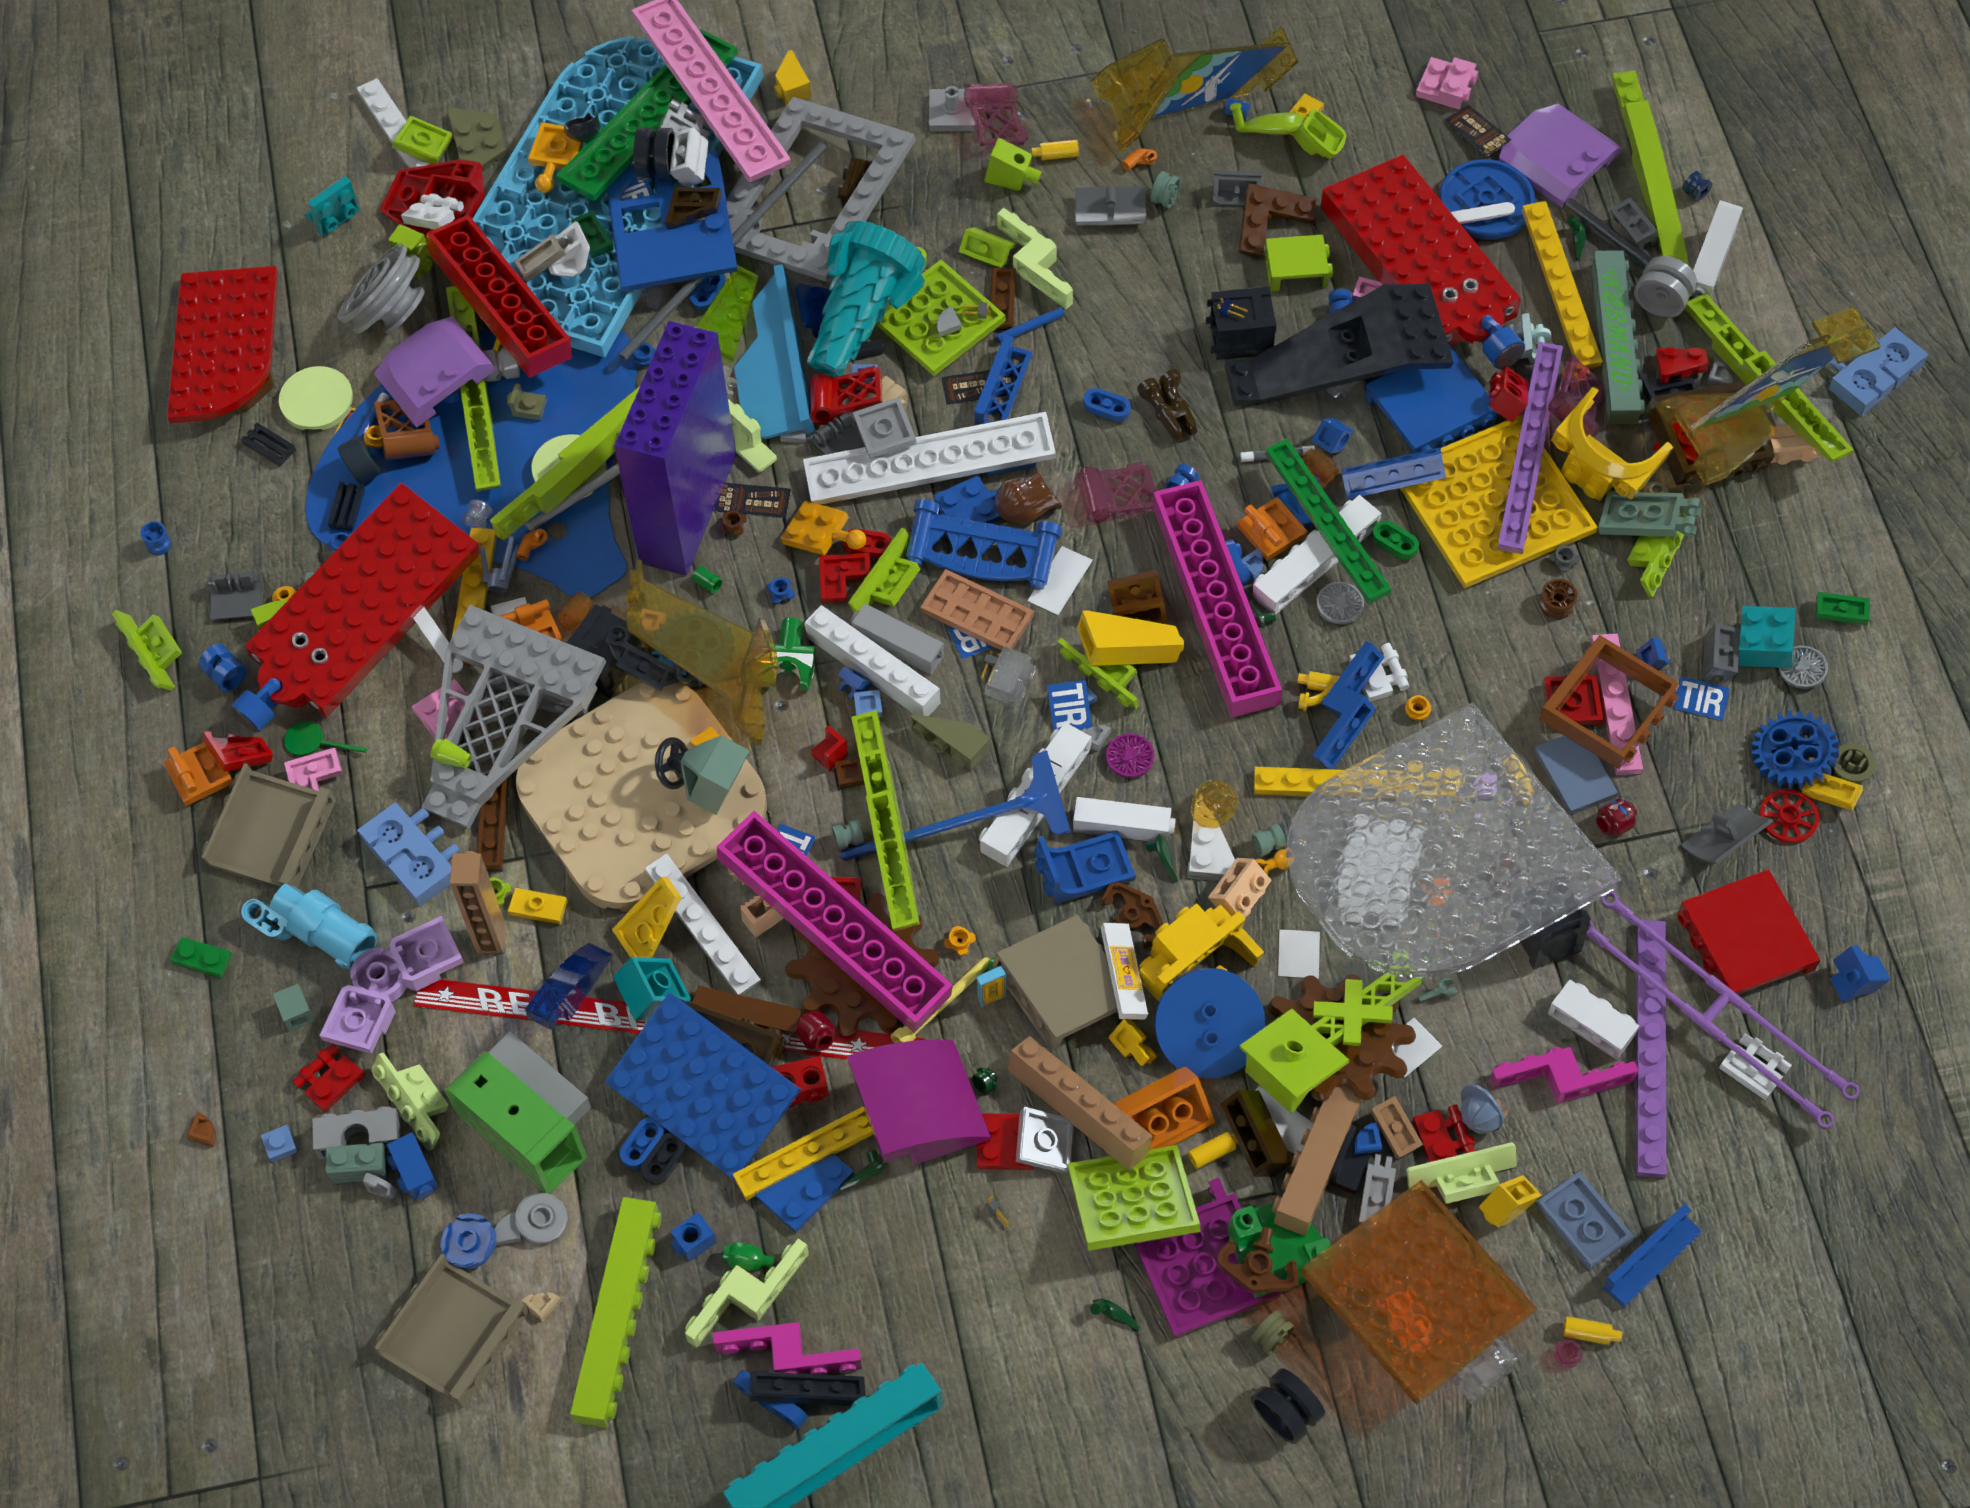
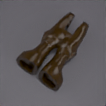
(1167, 414)

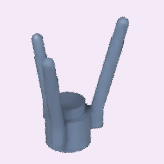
(499, 578)

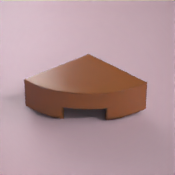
(202, 1130)

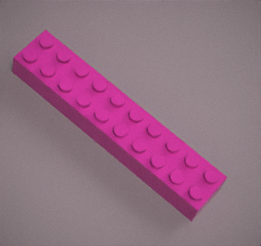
(1217, 599)
(834, 921)

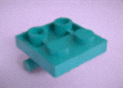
(333, 206)

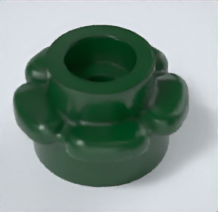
(984, 1080)

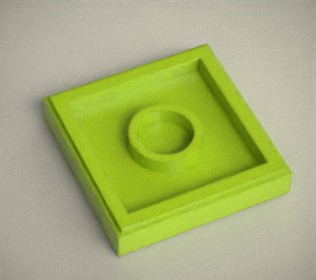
(422, 140)

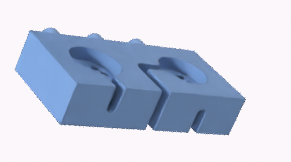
(1877, 372)
(409, 852)

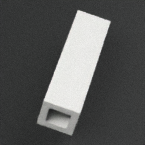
(1129, 819)

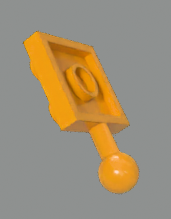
(553, 151)
(817, 527)

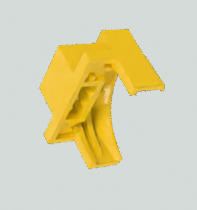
(1594, 465)
(1190, 941)

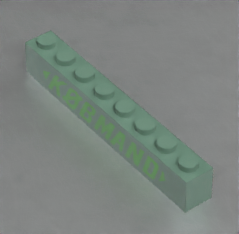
(1616, 337)

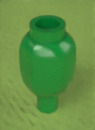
(746, 1256)

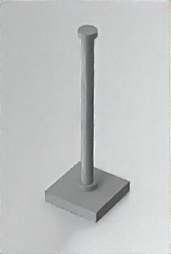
(573, 498)

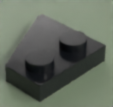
(1653, 387)

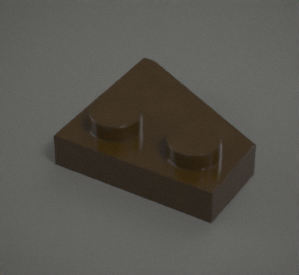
(692, 204)

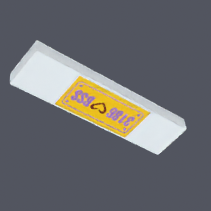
(1124, 971)

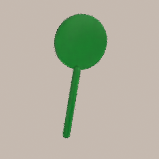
(307, 737)

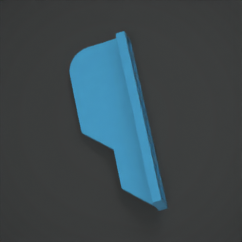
(772, 370)

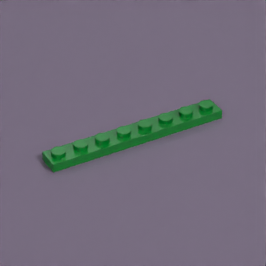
(1328, 521)

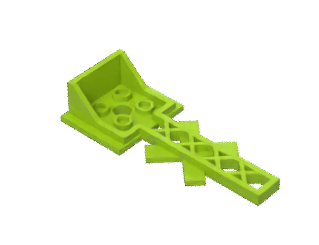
(1293, 1074)

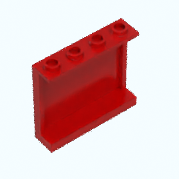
(1747, 933)

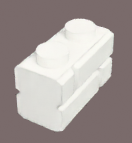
(688, 157)

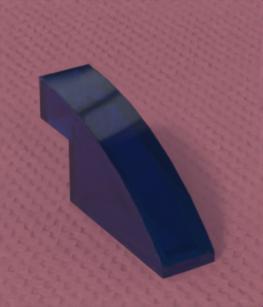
(568, 986)

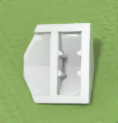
(576, 252)

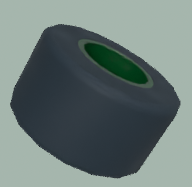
(359, 460)

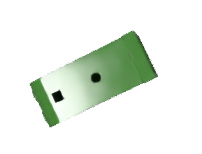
(517, 1122)

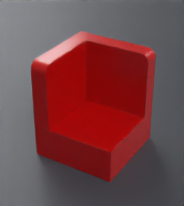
(830, 749)

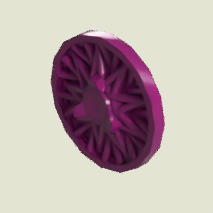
(1130, 755)

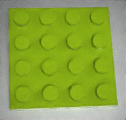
(915, 322)
(1134, 1204)

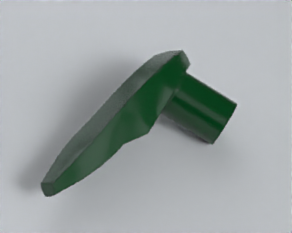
(1579, 234)
(1261, 618)
(1162, 849)
(871, 1170)
(1113, 1312)

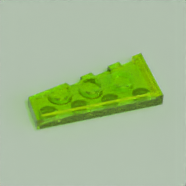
(730, 311)

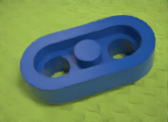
(706, 292)
(1107, 405)
(1236, 555)
(640, 1143)

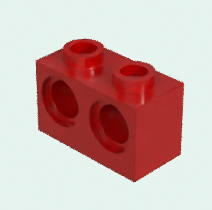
(1508, 393)
(802, 1070)

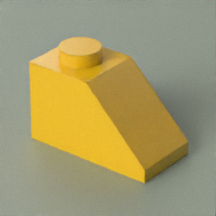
(791, 80)
(1509, 1201)

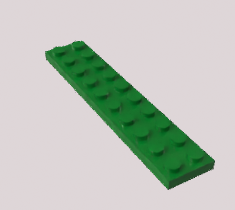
(612, 149)

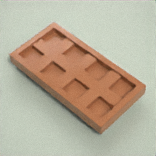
(977, 611)

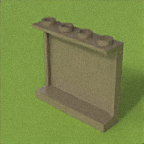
(268, 829)
(1059, 979)
(450, 1331)

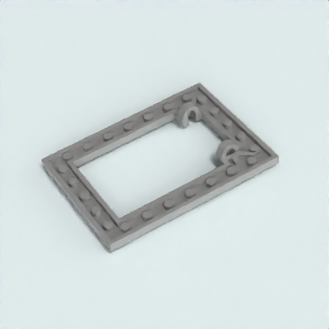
(813, 257)

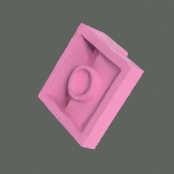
(1447, 82)
(428, 709)

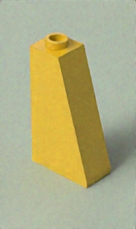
(1127, 640)

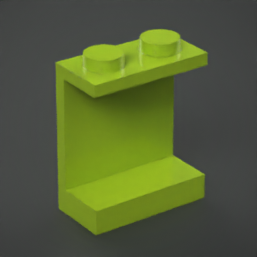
(1297, 259)

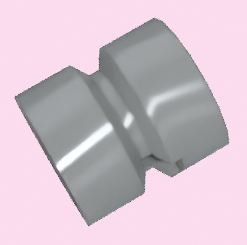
(504, 365)

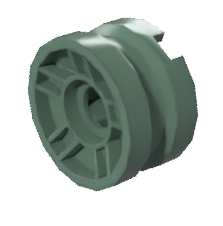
(1165, 189)

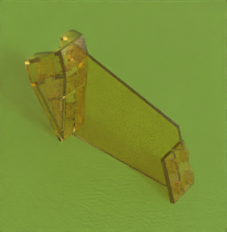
(708, 647)

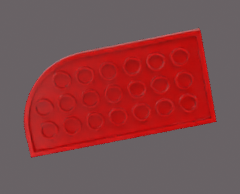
(221, 341)

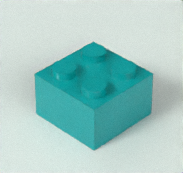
(1767, 636)

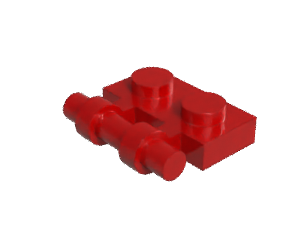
(333, 1083)
(1435, 1136)

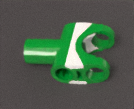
(792, 655)

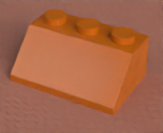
(1169, 1108)

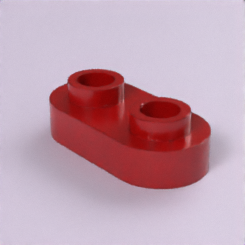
(873, 540)

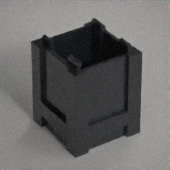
(1242, 336)
(591, 638)
(1557, 939)

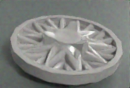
(1340, 603)
(1807, 670)
(541, 1218)

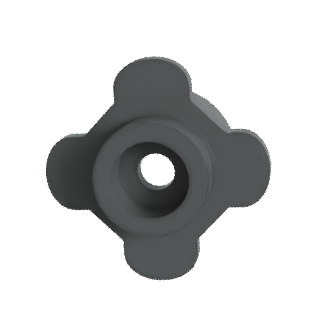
(1564, 552)

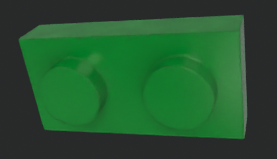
(1842, 608)
(201, 957)

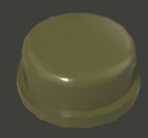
(1854, 763)

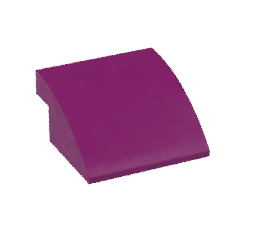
(918, 1099)

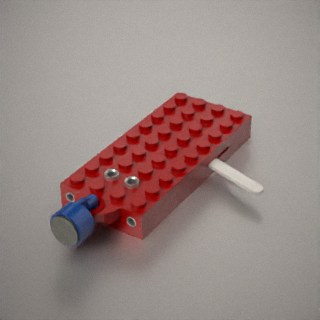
(1414, 239)
(357, 609)

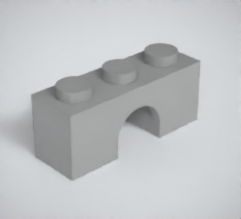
(336, 1130)

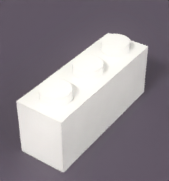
(1593, 1019)

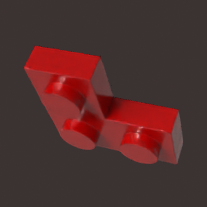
(837, 570)

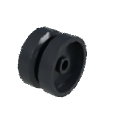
(653, 153)
(1288, 1406)

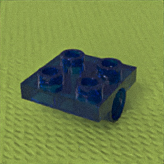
(811, 304)

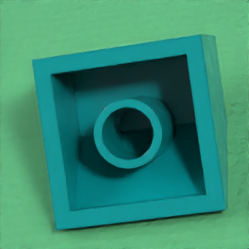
(646, 984)

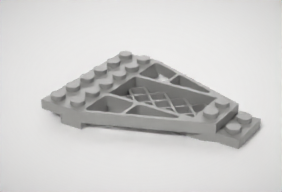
(517, 656)

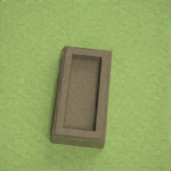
(539, 258)

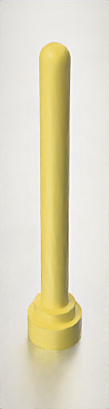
(905, 1034)

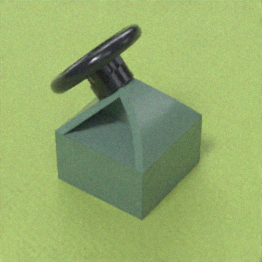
(704, 769)

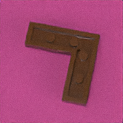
(1263, 201)

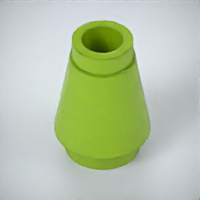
(450, 754)

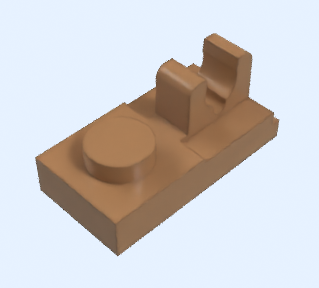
(1396, 1127)

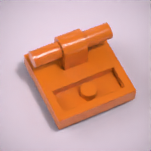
(1271, 528)
(536, 618)
(195, 773)

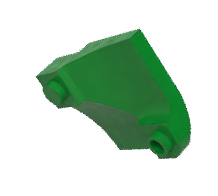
(1286, 1244)

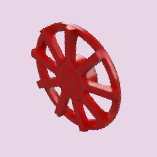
(1789, 816)

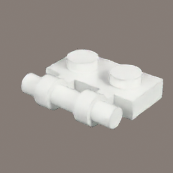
(432, 211)
(1379, 684)
(1749, 1076)

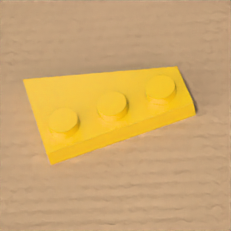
(648, 919)

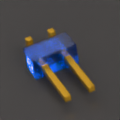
(1226, 307)

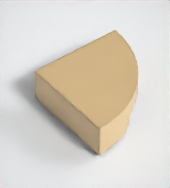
(541, 1304)

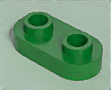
(1396, 540)

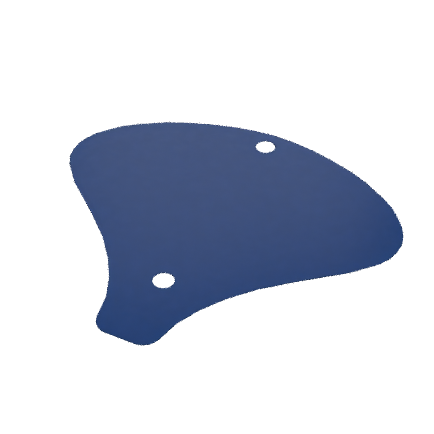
(576, 396)

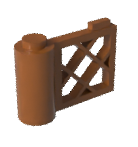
(406, 441)

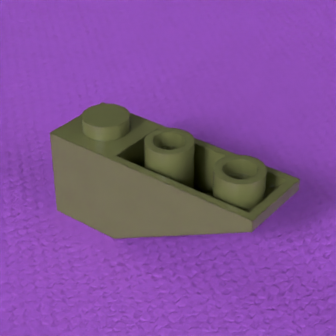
(957, 739)

